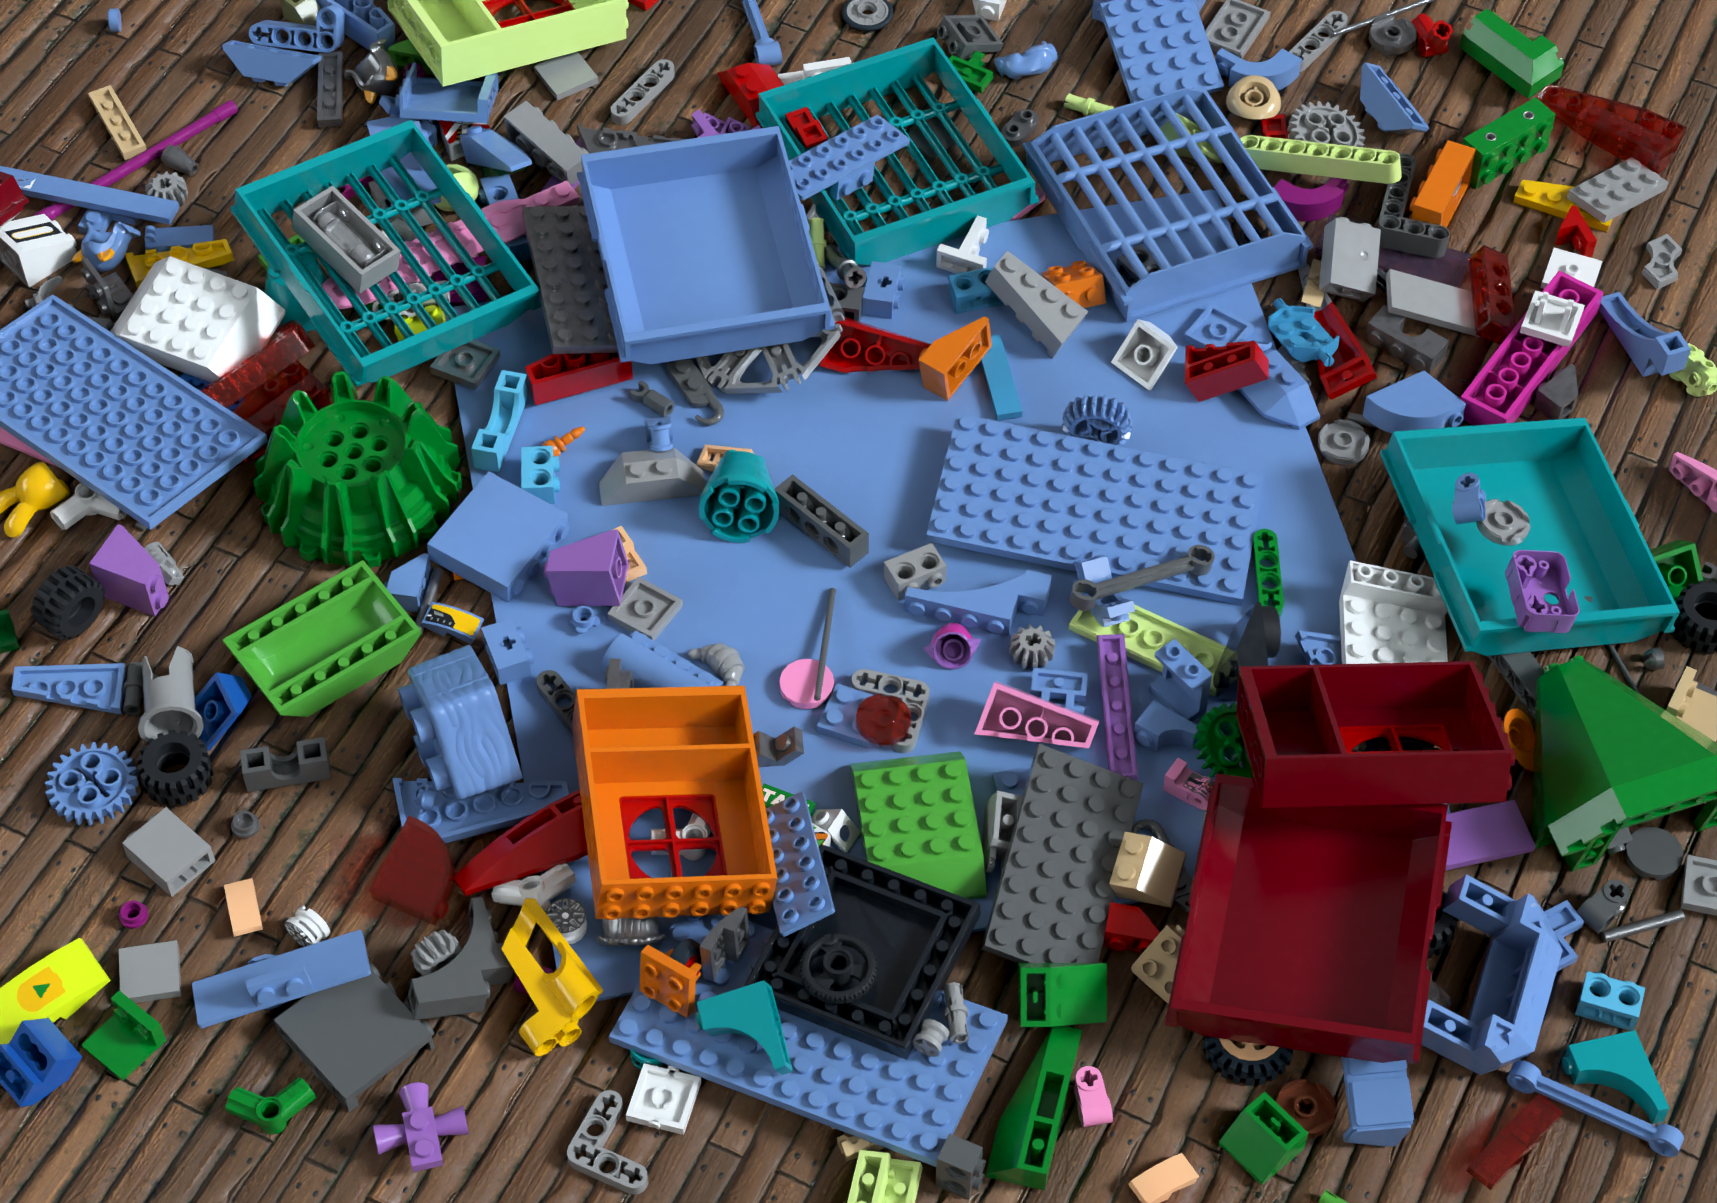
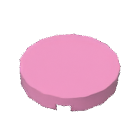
(799, 684)

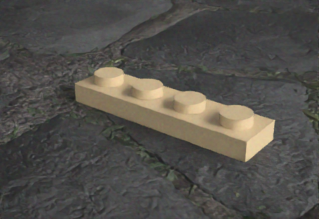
(117, 122)

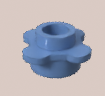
(583, 613)
(426, 798)

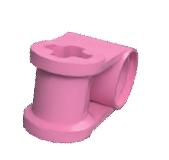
(1092, 1101)

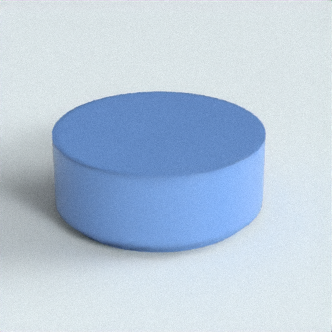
(114, 20)

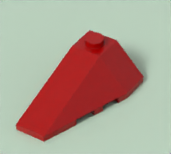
(872, 349)

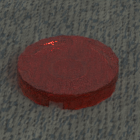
(883, 719)

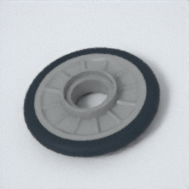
(878, 19)

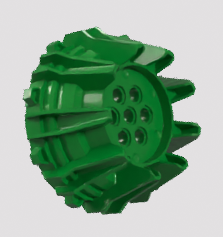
(357, 475)

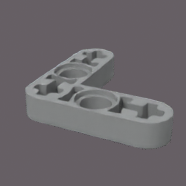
(915, 704)
(594, 1146)

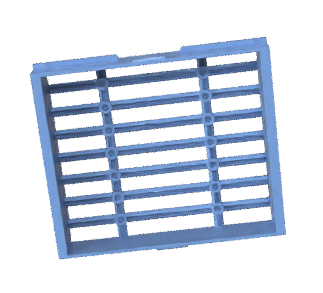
(1194, 278)

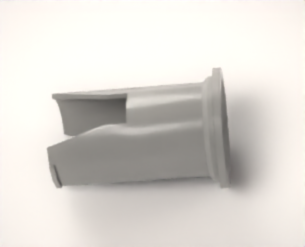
(169, 699)

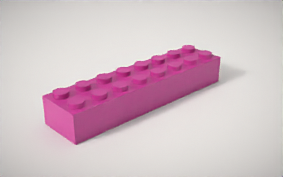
(1524, 361)

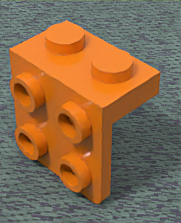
(1079, 282)

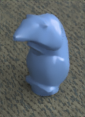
(1033, 61)

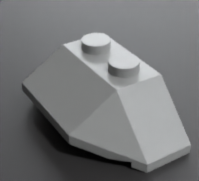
(649, 477)

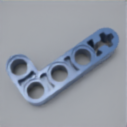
(296, 32)

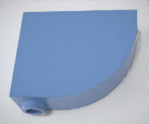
(1414, 405)

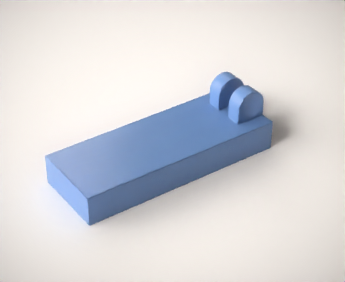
(164, 238)

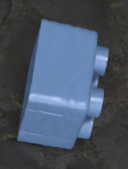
(459, 724)

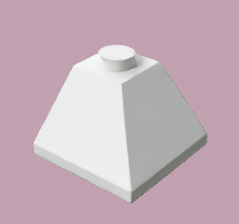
(1145, 353)

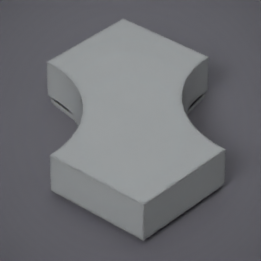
(1661, 268)

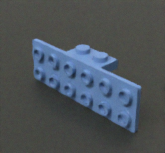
(846, 159)
(408, 161)
(801, 885)
(280, 978)

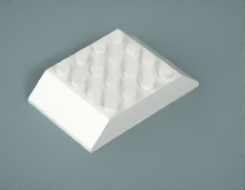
(197, 319)

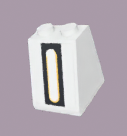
(35, 248)

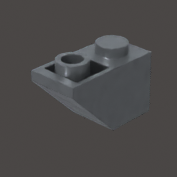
(1559, 395)

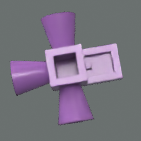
(420, 1128)

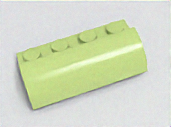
(884, 1179)

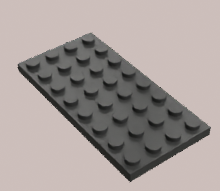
(1061, 862)

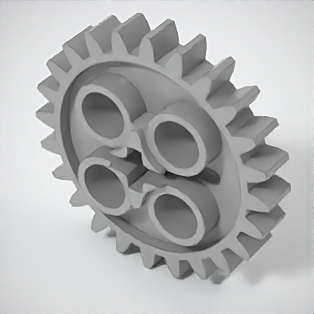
(1325, 125)

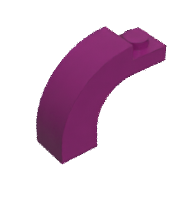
(1313, 203)

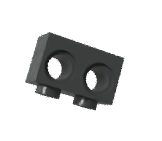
(960, 1167)

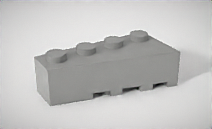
(544, 142)
(1036, 302)

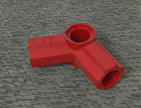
(1431, 37)

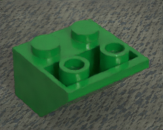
(1264, 1138)

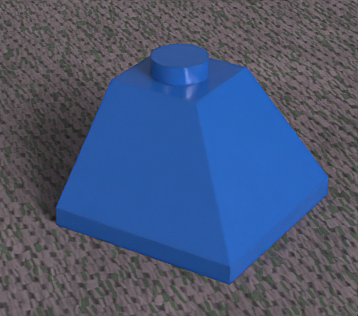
(220, 705)

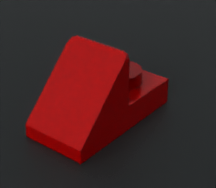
(1576, 230)

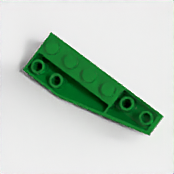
(1034, 1114)

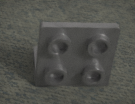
(109, 291)

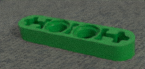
(1267, 573)

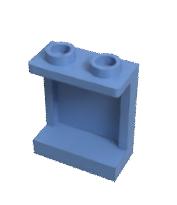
(1183, 682)

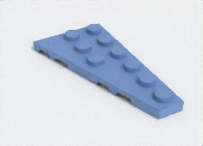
(478, 813)

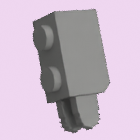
(998, 826)

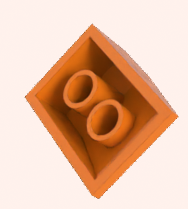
(954, 357)

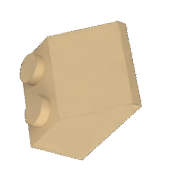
(1147, 870)

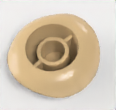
(1254, 98)

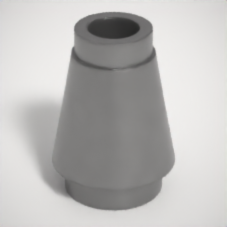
(179, 160)

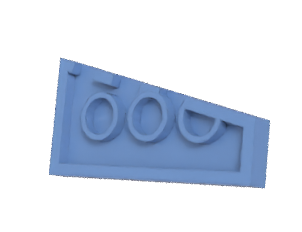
(81, 685)

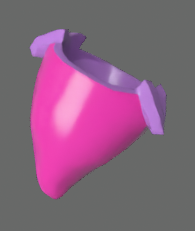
(950, 642)

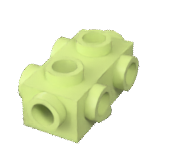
(1698, 375)

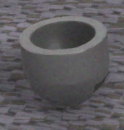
(1653, 659)

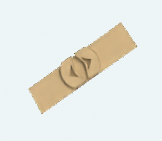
(1311, 293)

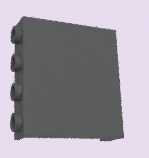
(353, 1034)

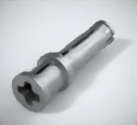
(846, 268)

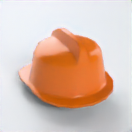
(1520, 737)

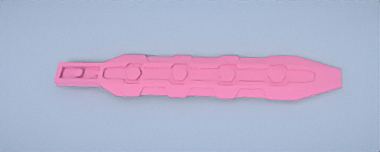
(503, 216)

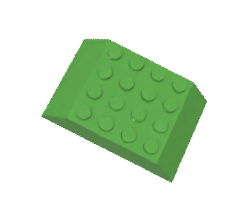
(325, 642)
(921, 820)

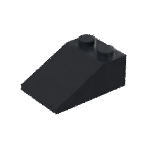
(1244, 648)

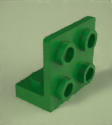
(125, 1038)

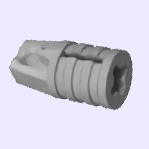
(168, 566)

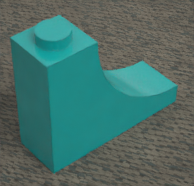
(749, 1013)
(1619, 1064)

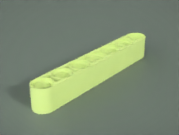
(1324, 159)

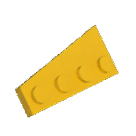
(1553, 200)
(201, 254)

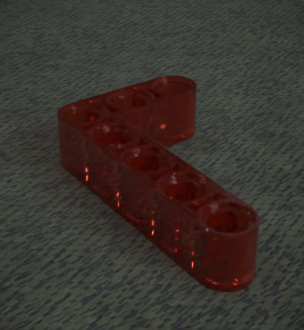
(288, 347)

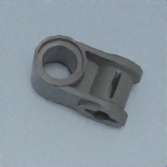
(1604, 905)

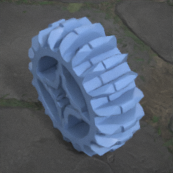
(1098, 419)

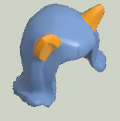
(105, 249)

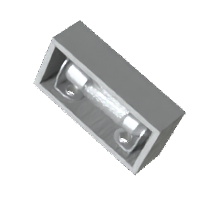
(346, 239)

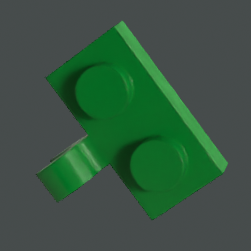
(972, 72)

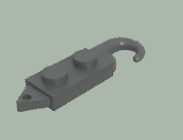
(695, 388)

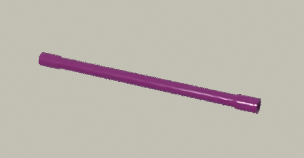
(217, 115)

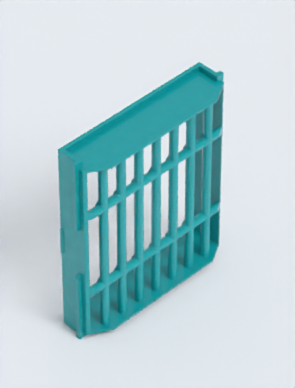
(872, 80)
(347, 166)

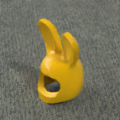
(36, 491)

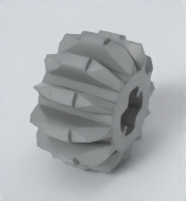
(168, 187)
(1032, 647)
(435, 952)

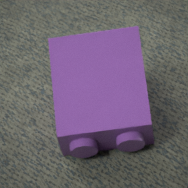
(588, 571)
(129, 573)

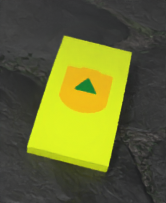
(51, 988)

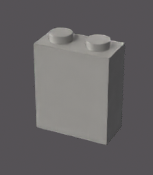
(168, 851)

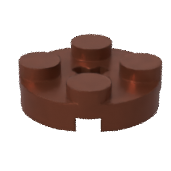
(1312, 1095)

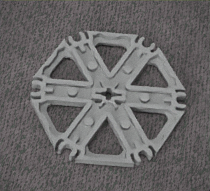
(779, 357)

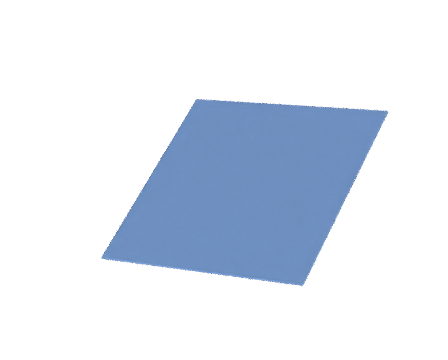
(878, 457)

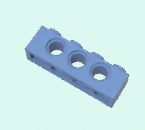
(498, 189)

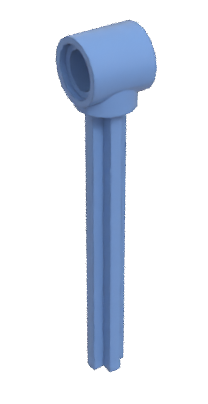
(765, 49)

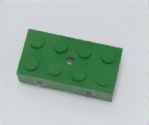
(1513, 141)

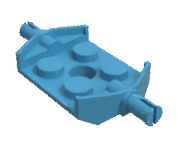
(1302, 333)

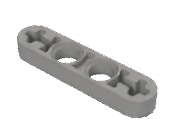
(1320, 43)
(638, 89)

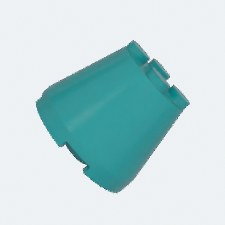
(281, 294)
(739, 498)

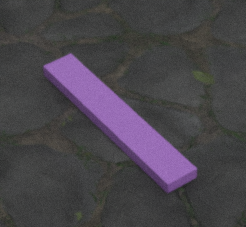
(1117, 705)

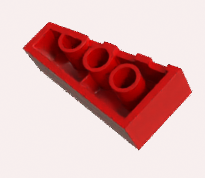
(573, 374)

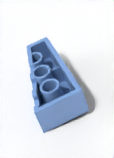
(363, 21)

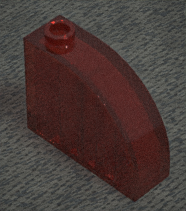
(416, 873)

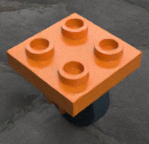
(672, 975)

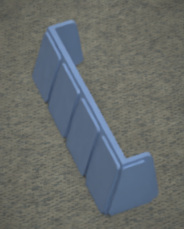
(1377, 1102)

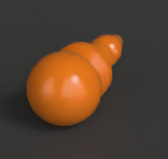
(559, 444)

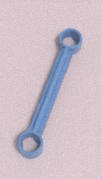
(1662, 1138)

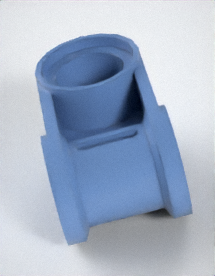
(659, 434)
(1468, 500)

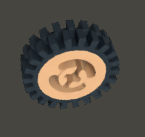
(1246, 1059)

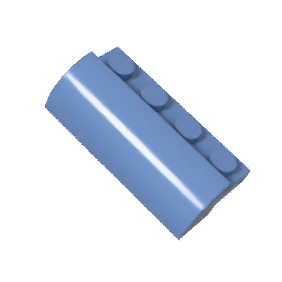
(655, 664)

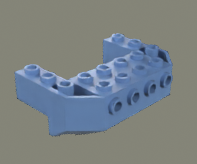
(1511, 986)

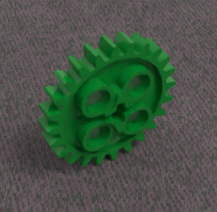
(1216, 745)

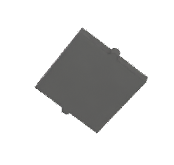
(940, 132)

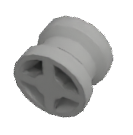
(931, 1037)

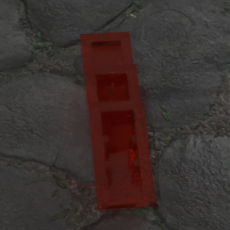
(1514, 1141)

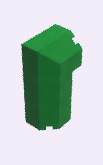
(1511, 55)

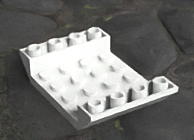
(1390, 617)

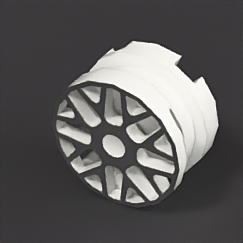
(569, 919)
(307, 927)

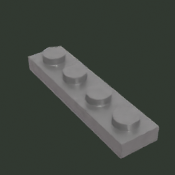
(330, 89)

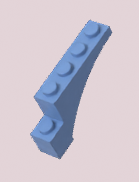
(1647, 346)
(987, 607)

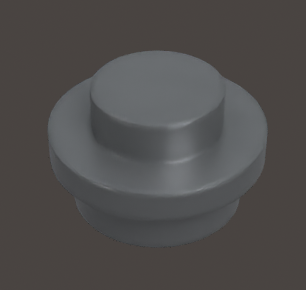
(245, 825)

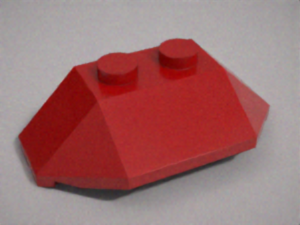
(745, 84)

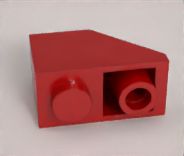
(1128, 929)

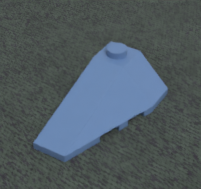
(492, 150)

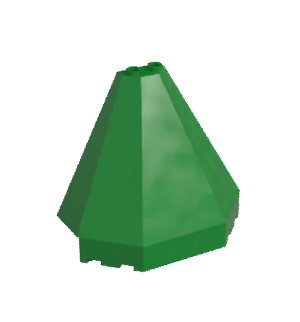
(1610, 762)

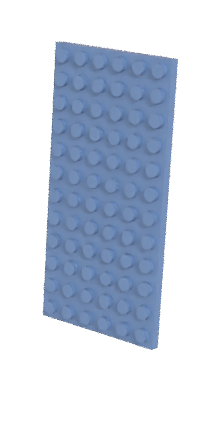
(114, 414)
(1078, 498)
(834, 1077)

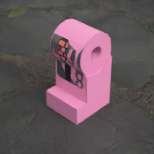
(1188, 785)

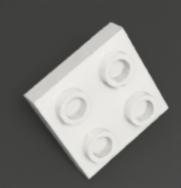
(1552, 318)

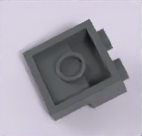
(968, 34)

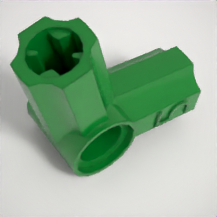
(256, 1108)

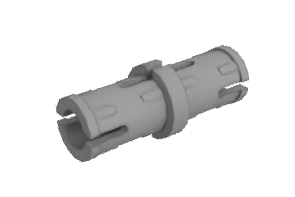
(956, 1013)

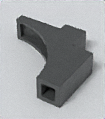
(465, 981)

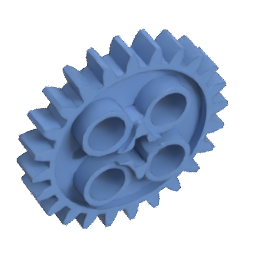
(110, 767)

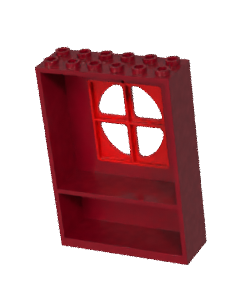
(1310, 717)

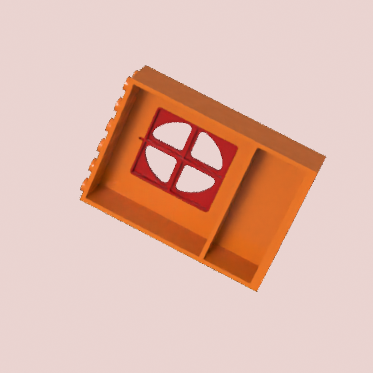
(670, 753)

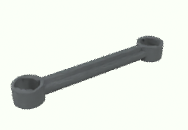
(1141, 577)

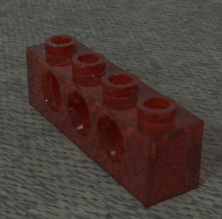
(1491, 294)

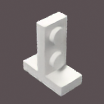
(967, 256)

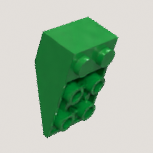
(1061, 994)

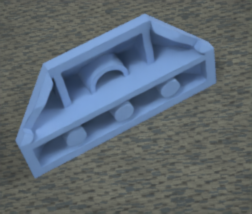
(269, 63)
(1388, 103)
(1284, 395)

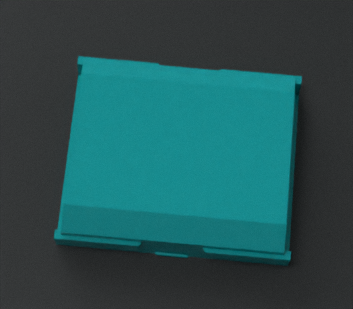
(1572, 509)

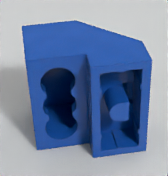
(36, 1061)

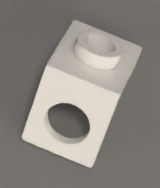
(832, 821)

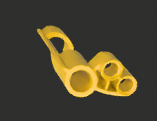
(560, 995)

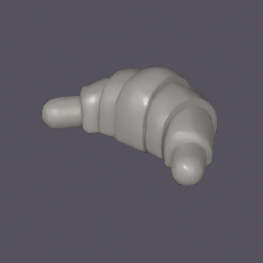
(723, 661)

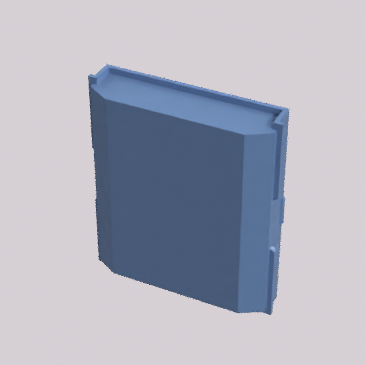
(703, 246)

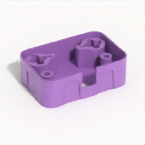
(1531, 577)

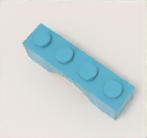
(509, 401)

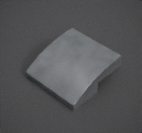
(724, 943)

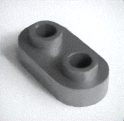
(1020, 127)

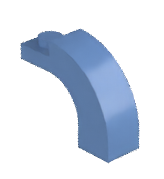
(1280, 69)
(1109, 609)

